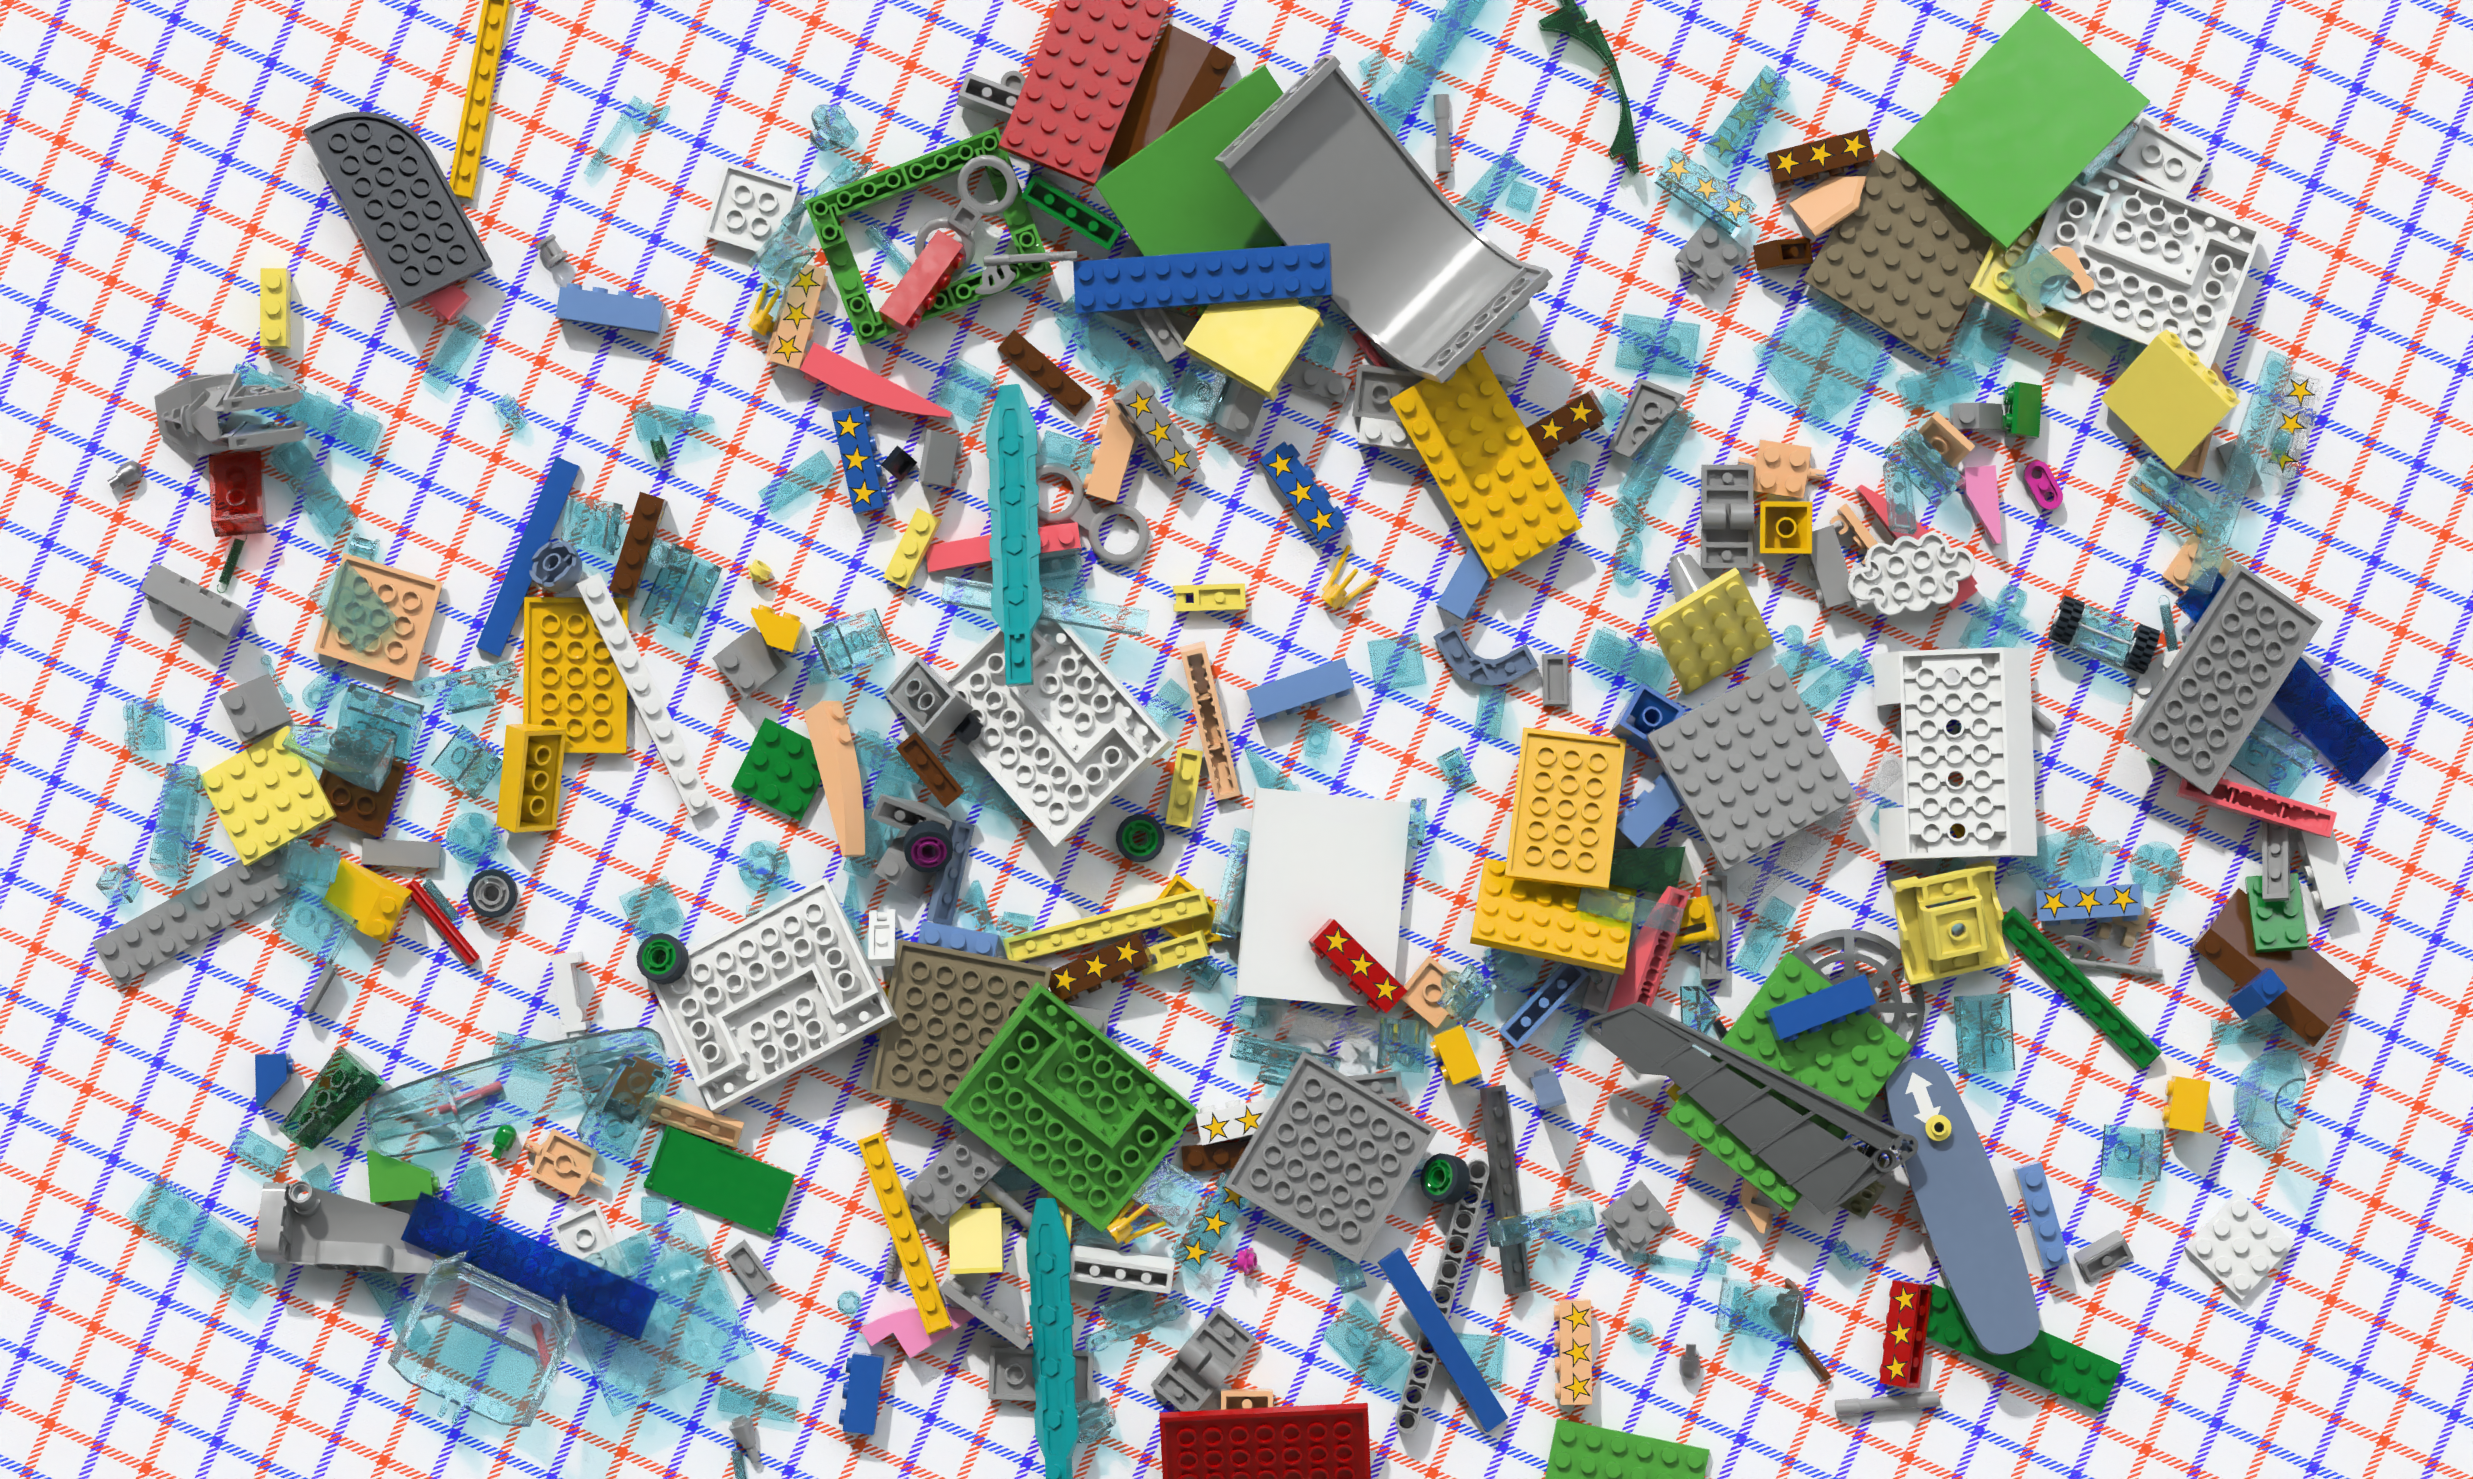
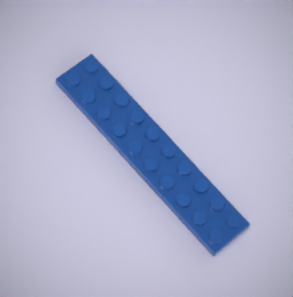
(1203, 278)

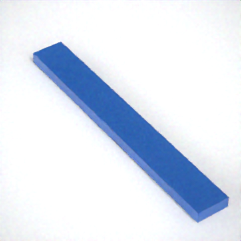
(537, 533)
(1442, 1339)

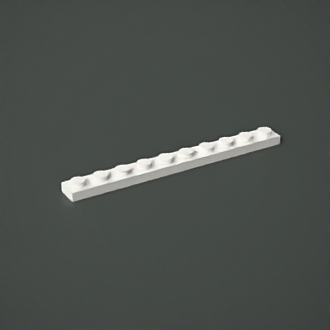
(645, 694)

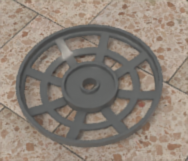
(1883, 972)

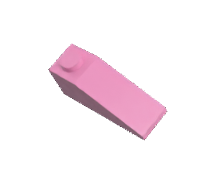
(1982, 495)

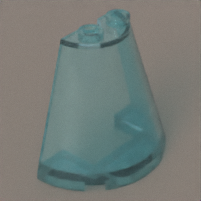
(2266, 1097)

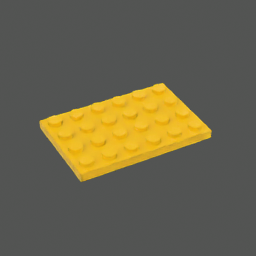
(572, 675)
(1565, 808)
(1545, 922)

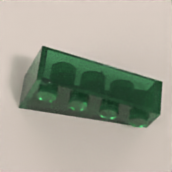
(1647, 868)
(330, 1099)

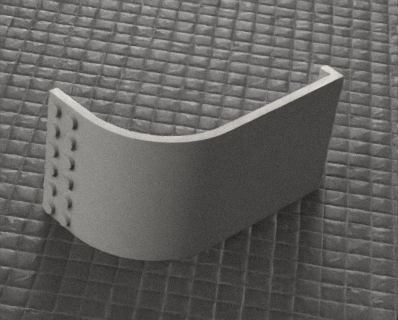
(1400, 251)

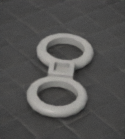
(969, 210)
(1092, 516)

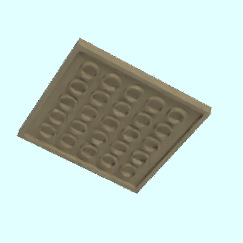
(1902, 258)
(947, 1017)

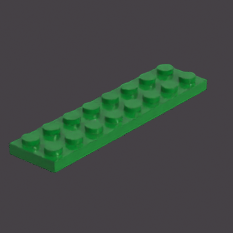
(2045, 1362)

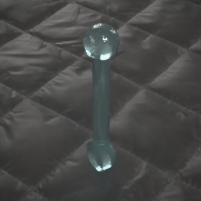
(266, 661)

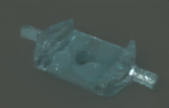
(2084, 860)

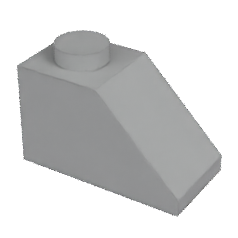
(1976, 416)

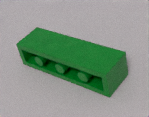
(1073, 211)

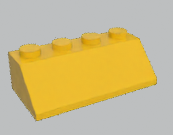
(531, 777)

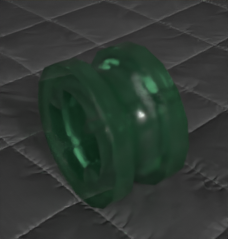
(659, 449)

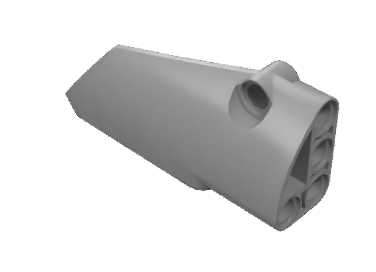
(334, 1232)

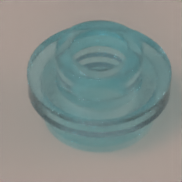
(1640, 1338)

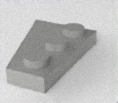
(1643, 416)

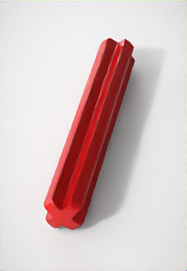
(442, 923)

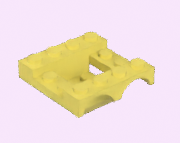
(1925, 934)

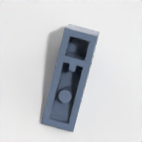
(1547, 1089)

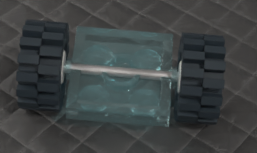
(2103, 635)

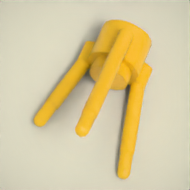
(761, 319)
(1336, 595)
(1121, 1228)

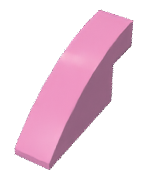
(909, 1328)

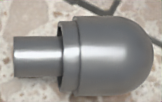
(126, 474)
(1689, 1363)

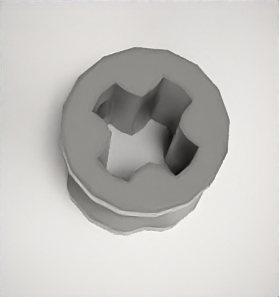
(551, 250)

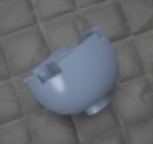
(556, 567)

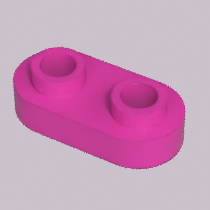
(2044, 484)

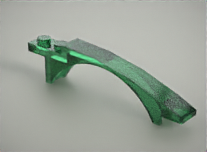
(1572, 23)

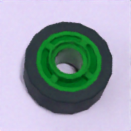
(1136, 823)
(650, 953)
(1445, 1178)

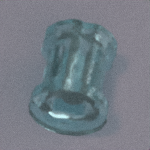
(364, 547)
(857, 1302)

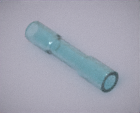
(885, 244)

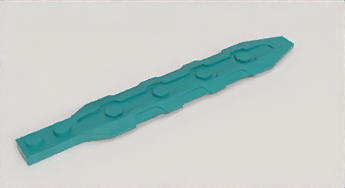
(1014, 529)
(1052, 1339)

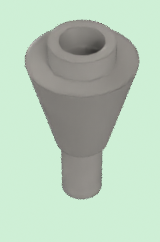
(743, 1431)

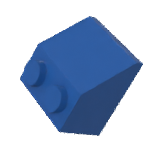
(1644, 714)

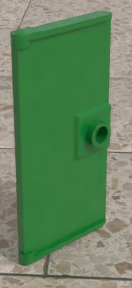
(719, 1180)

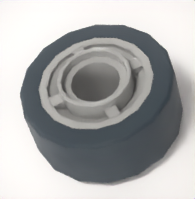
(477, 893)

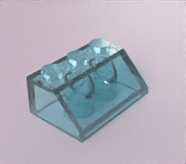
(1657, 345)
(680, 599)
(372, 708)
(2274, 758)
(1984, 1033)
(1365, 1344)

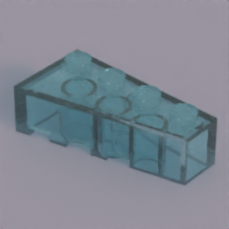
(175, 820)

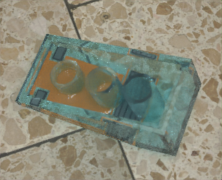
(623, 1105)

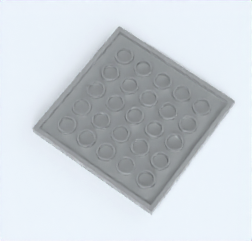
(1751, 767)
(1330, 1157)

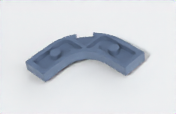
(1483, 670)

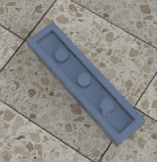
(950, 877)

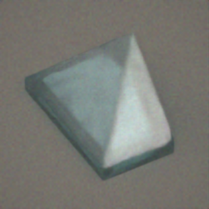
(1697, 1008)

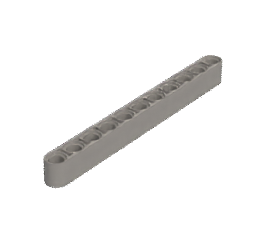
(1442, 1282)

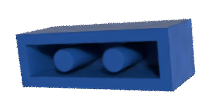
(862, 1393)

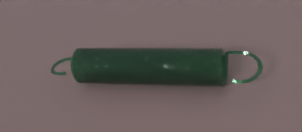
(231, 562)

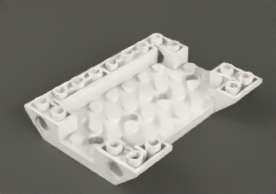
(1989, 752)

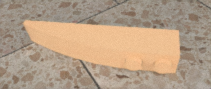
(1209, 721)
(838, 773)

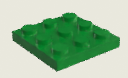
(779, 770)

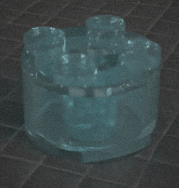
(458, 837)

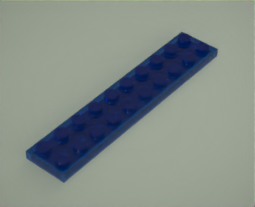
(2312, 707)
(531, 1265)

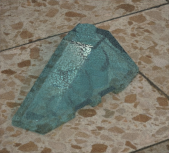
(354, 755)

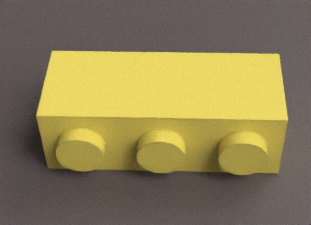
(275, 308)

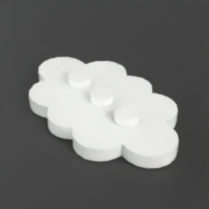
(1911, 574)

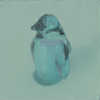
(1094, 1420)

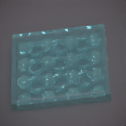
(1824, 359)

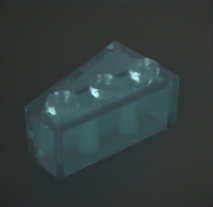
(1063, 573)

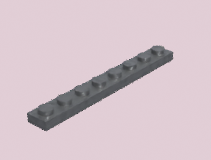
(1504, 1183)

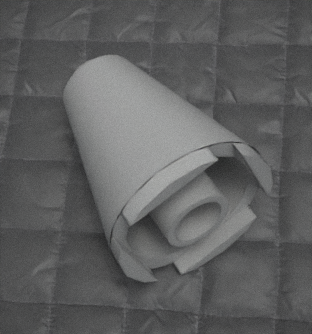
(1686, 576)

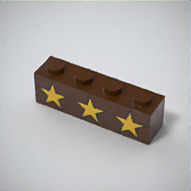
(1819, 157)
(1567, 423)
(638, 545)
(1104, 964)

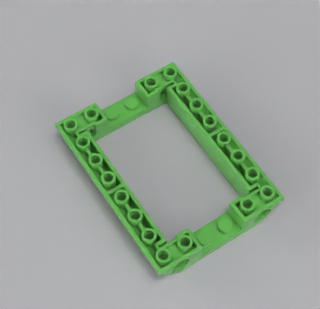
(896, 181)

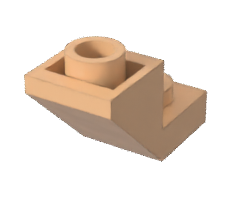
(1758, 1214)

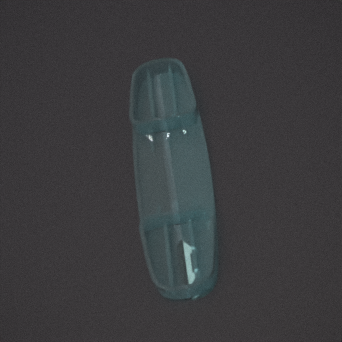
(501, 1090)

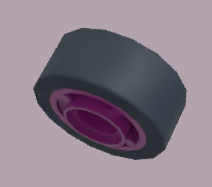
(932, 858)

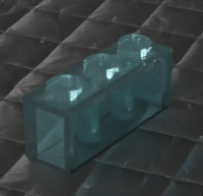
(1937, 383)
(1924, 466)
(1626, 657)

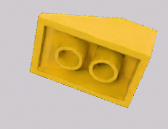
(369, 899)

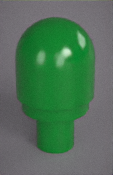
(503, 1140)

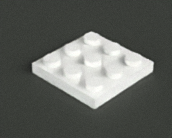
(748, 206)
(2239, 1244)

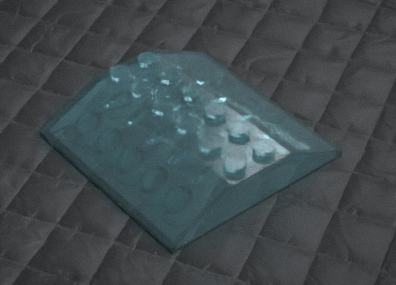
(691, 1325)

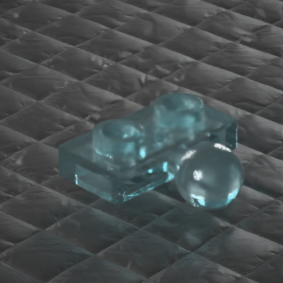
(1802, 656)

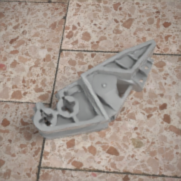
(191, 408)

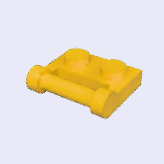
(1698, 911)

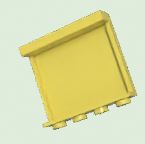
(1253, 340)
(2170, 399)

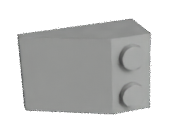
(928, 701)

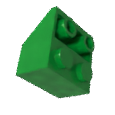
(2023, 410)

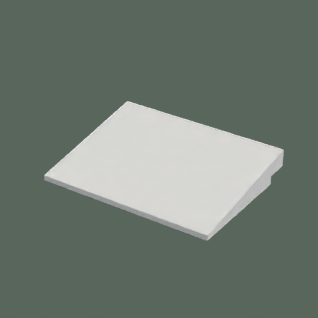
(2151, 261)
(1066, 738)
(1316, 863)
(773, 996)

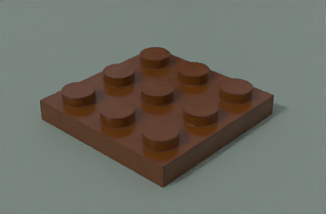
(360, 806)

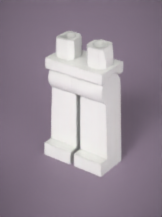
(571, 1010)

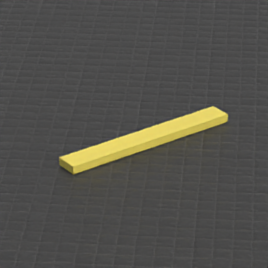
(1106, 925)

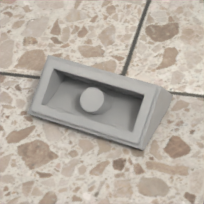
(2103, 1255)

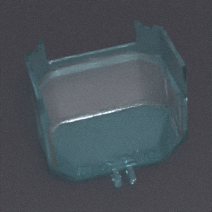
(482, 1343)

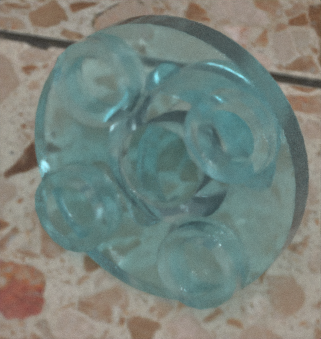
(831, 128)
(764, 866)

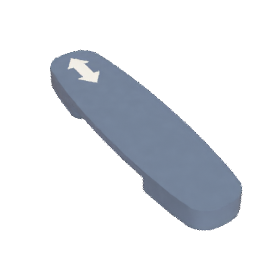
(1963, 1209)

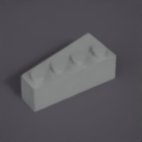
(193, 600)

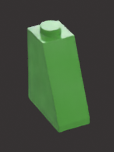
(398, 1179)

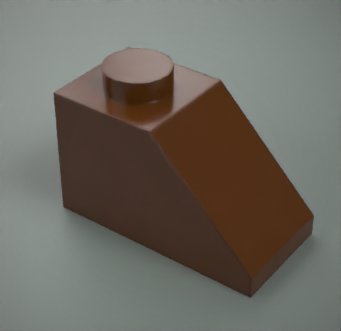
(1782, 254)

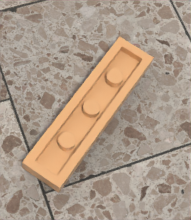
(697, 1120)

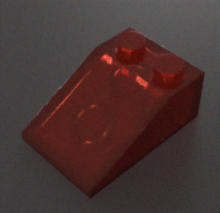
(237, 494)

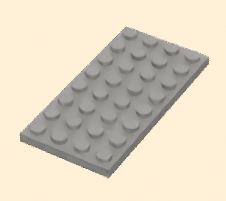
(2223, 679)

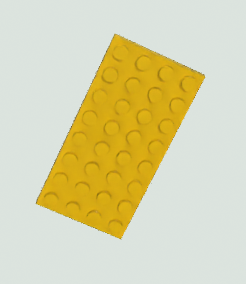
(1486, 465)

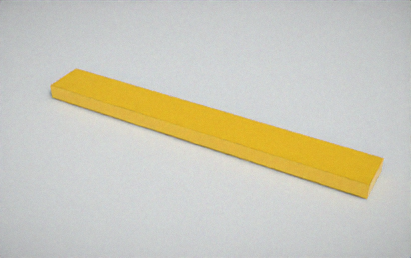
(478, 97)
(904, 1233)

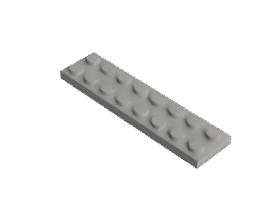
(191, 917)

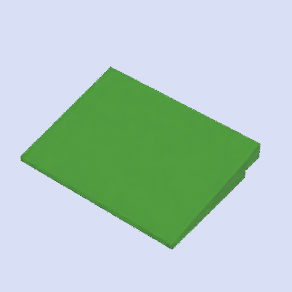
(2020, 127)
(1176, 193)
(1070, 1107)

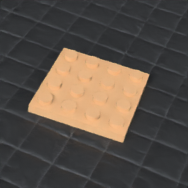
(402, 644)

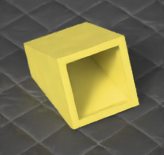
(976, 1239)

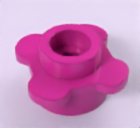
(1247, 1260)

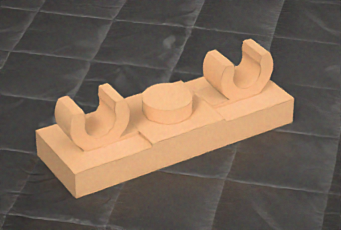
(1862, 537)

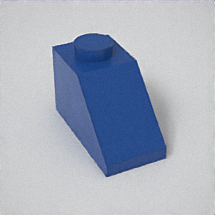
(2257, 994)
(271, 1074)

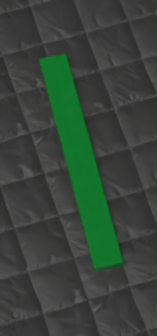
(2079, 988)

